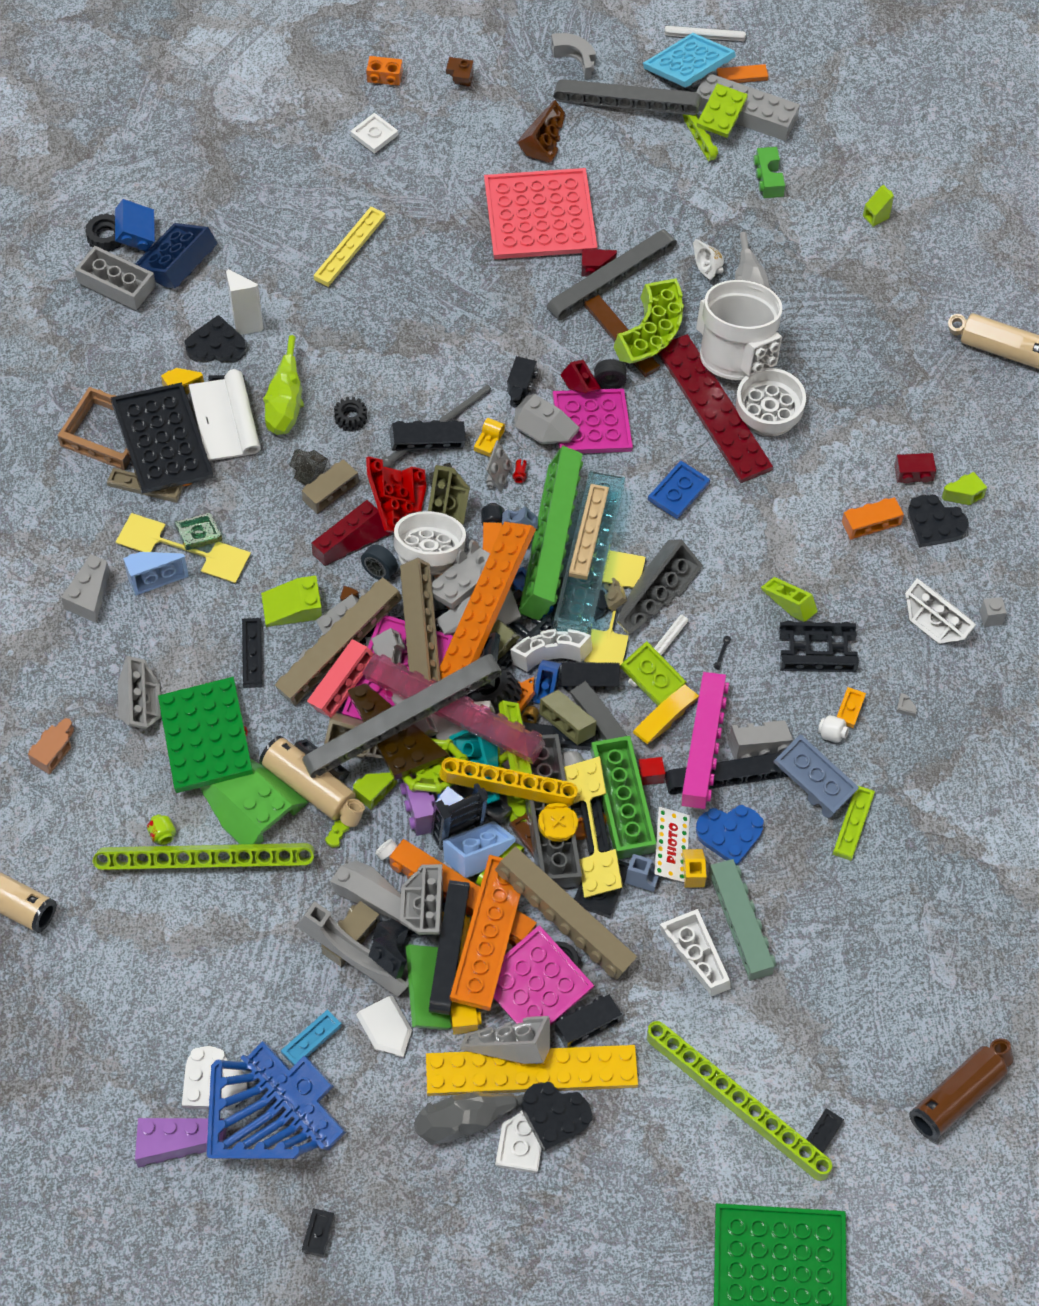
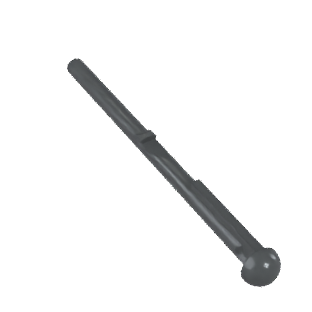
(387, 461)

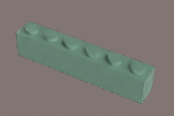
(742, 920)

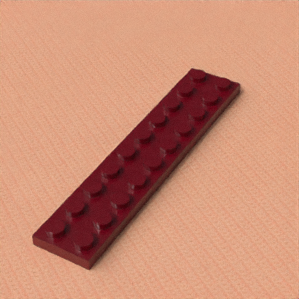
(715, 410)

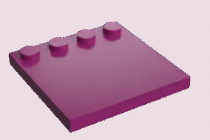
(600, 417)
(539, 979)

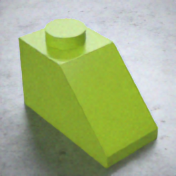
(373, 788)

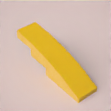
(667, 712)

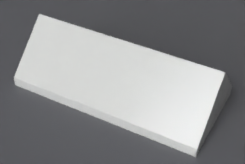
(244, 303)

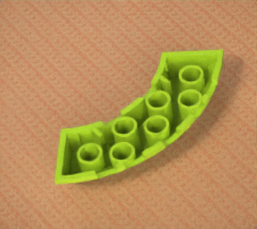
(660, 324)

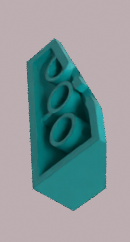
(477, 751)

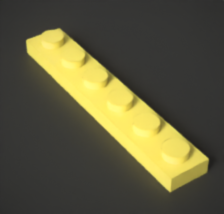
(349, 246)

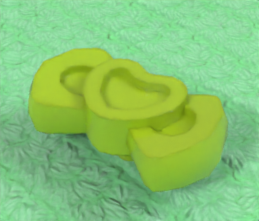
(336, 834)

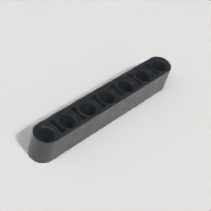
(731, 773)
(449, 947)

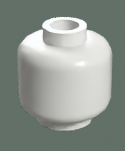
(833, 729)

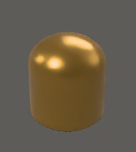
(530, 710)

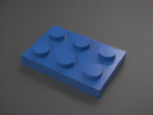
(678, 489)

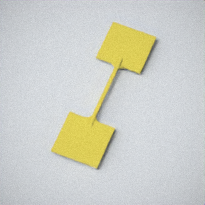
(222, 561)
(606, 644)
(599, 870)

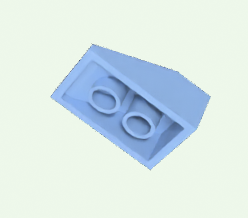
(154, 569)
(471, 849)

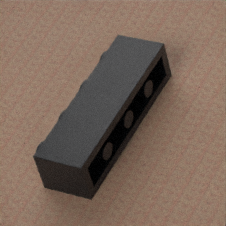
(427, 435)

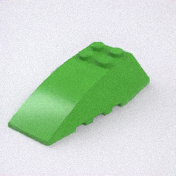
(252, 803)

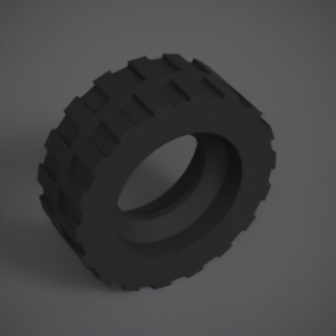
(97, 223)

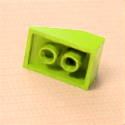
(292, 602)

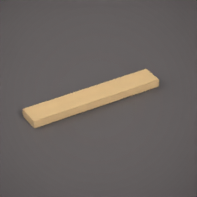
(588, 532)

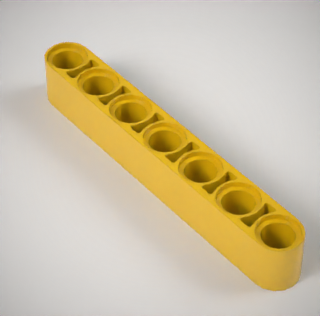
(498, 784)

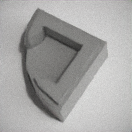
(906, 706)

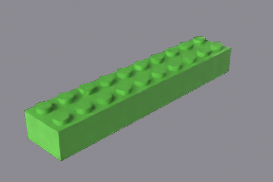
(551, 535)

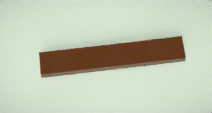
(614, 326)

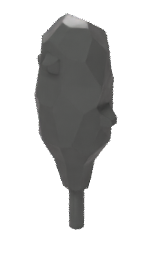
(462, 1115)

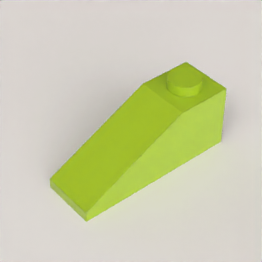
(792, 599)

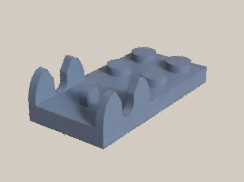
(816, 776)

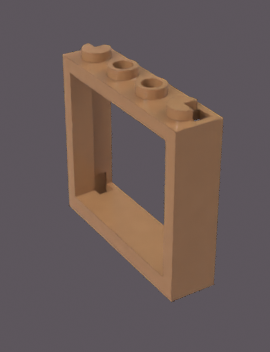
(77, 444)

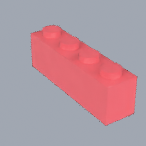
(340, 678)

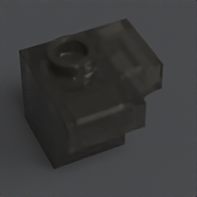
(307, 465)

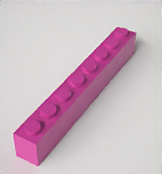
(703, 742)

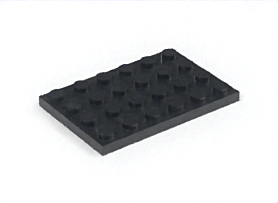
(161, 437)

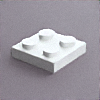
(374, 133)

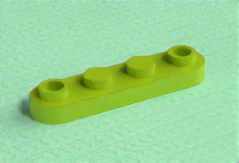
(701, 137)

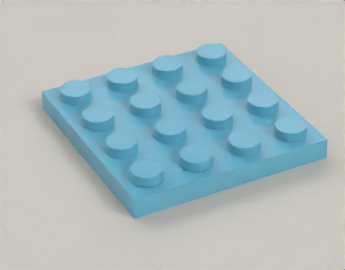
(689, 60)

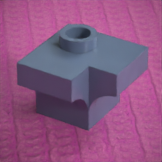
(522, 516)
(641, 873)

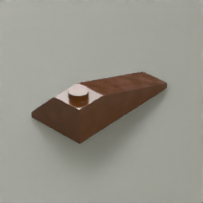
(543, 134)

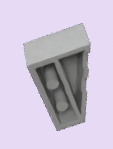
(87, 589)

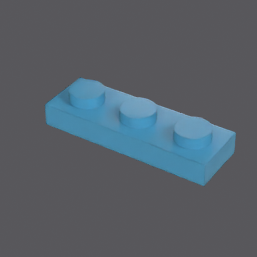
(311, 1037)

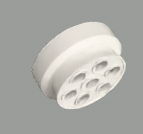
(771, 390)
(431, 538)

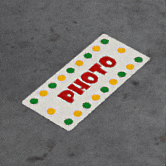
(671, 839)

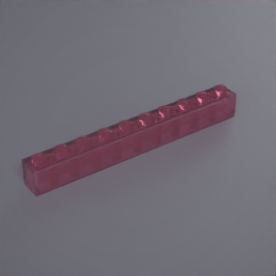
(462, 712)

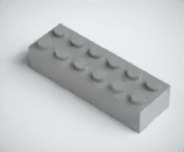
(761, 111)

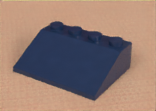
(177, 253)

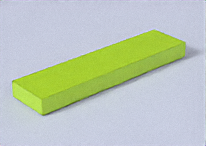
(853, 823)

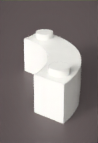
(551, 645)

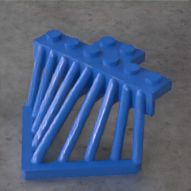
(295, 1090)

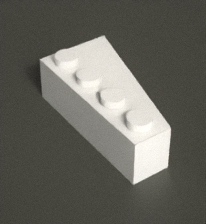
(694, 946)

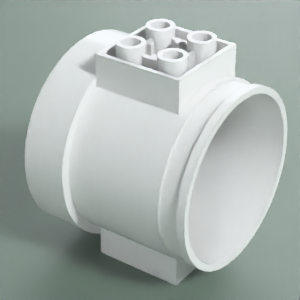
(739, 329)

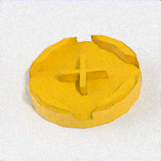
(557, 822)

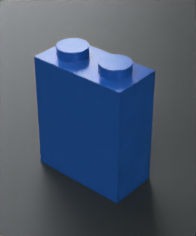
(134, 225)

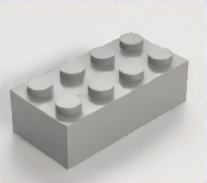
(115, 277)

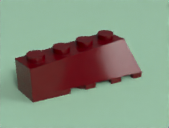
(349, 534)

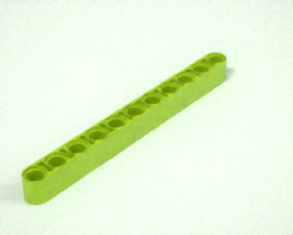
(196, 862)
(742, 1109)

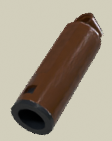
(962, 1089)

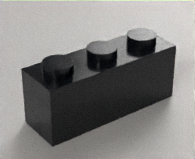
(594, 673)
(588, 1021)

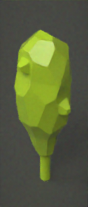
(284, 394)

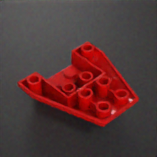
(395, 491)

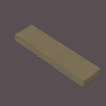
(127, 481)

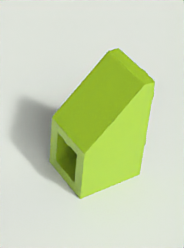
(879, 206)
(965, 490)

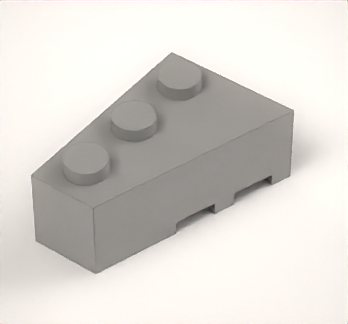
(759, 740)

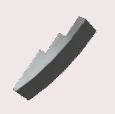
(589, 701)

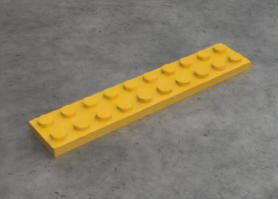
(564, 1067)

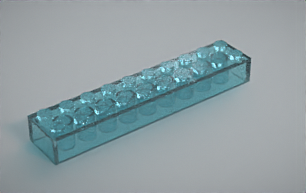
(581, 597)

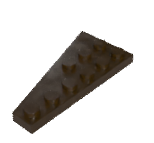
(405, 751)

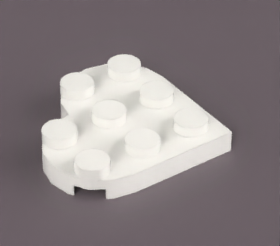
(197, 1078)

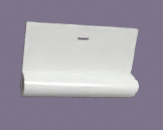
(229, 416)

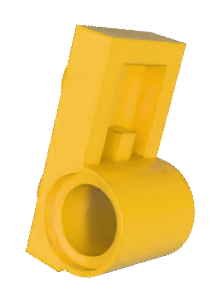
(491, 431)

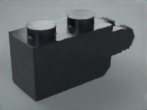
(521, 379)

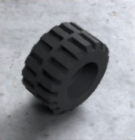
(505, 689)

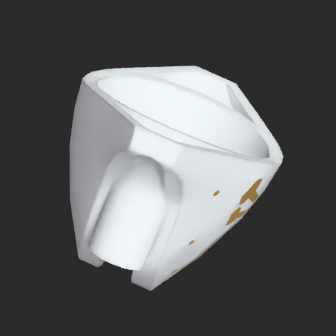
(708, 259)

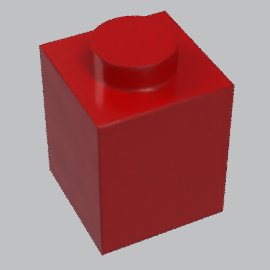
(651, 771)

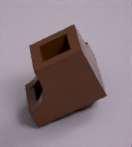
(461, 70)

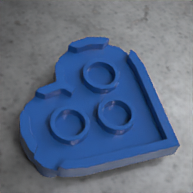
(730, 833)

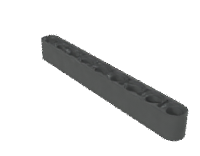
(627, 97)
(611, 274)

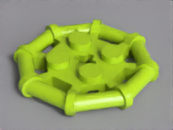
(428, 778)

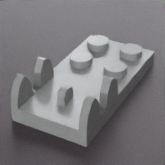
(461, 578)

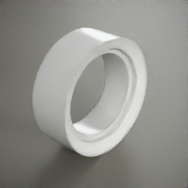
(386, 849)

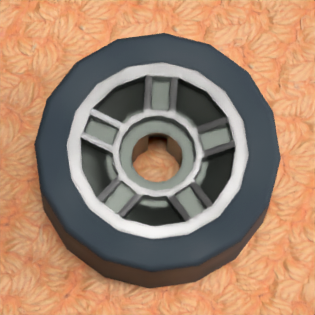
(379, 562)

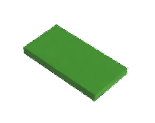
(421, 968)

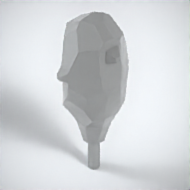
(749, 267)

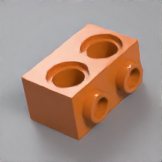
(384, 70)

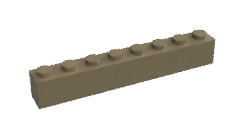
(420, 619)
(353, 625)
(565, 913)

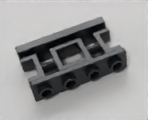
(818, 660)

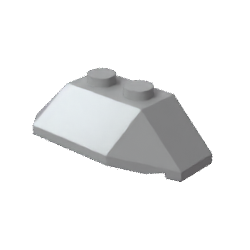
(544, 421)
(138, 694)
(423, 900)

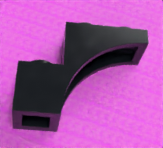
(384, 949)

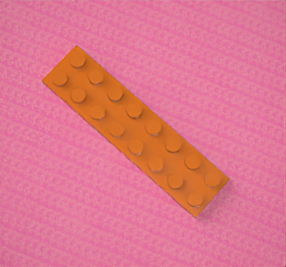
(486, 940)

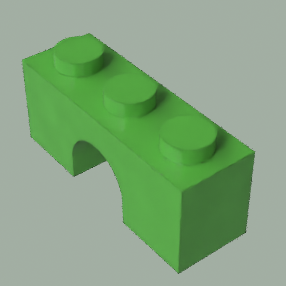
(770, 183)

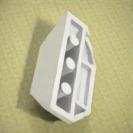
(936, 614)

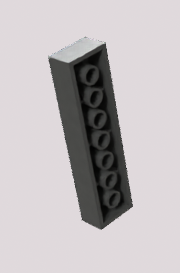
(554, 858)

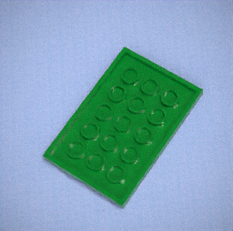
(205, 735)

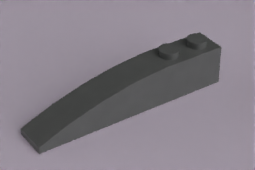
(660, 582)

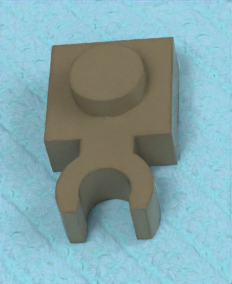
(615, 595)

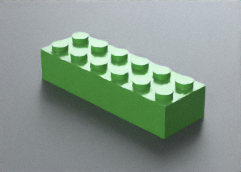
(624, 798)

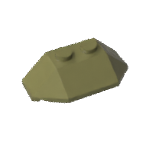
(449, 493)

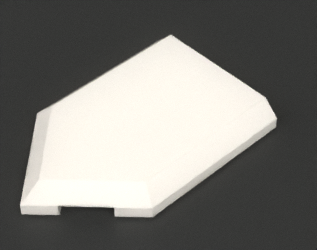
(386, 1026)
(518, 1146)

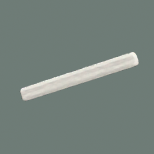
(706, 33)
(667, 639)

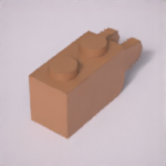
(52, 746)

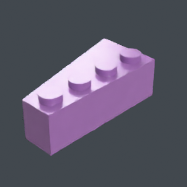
(420, 806)
(170, 1138)

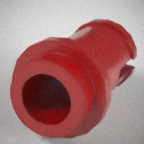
(520, 471)

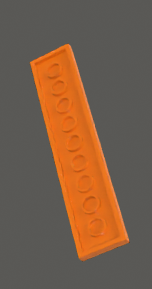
(487, 597)

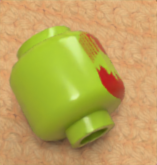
(161, 829)

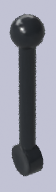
(727, 639)

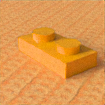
(851, 706)

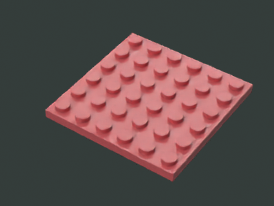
(539, 213)

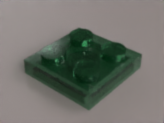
(198, 531)

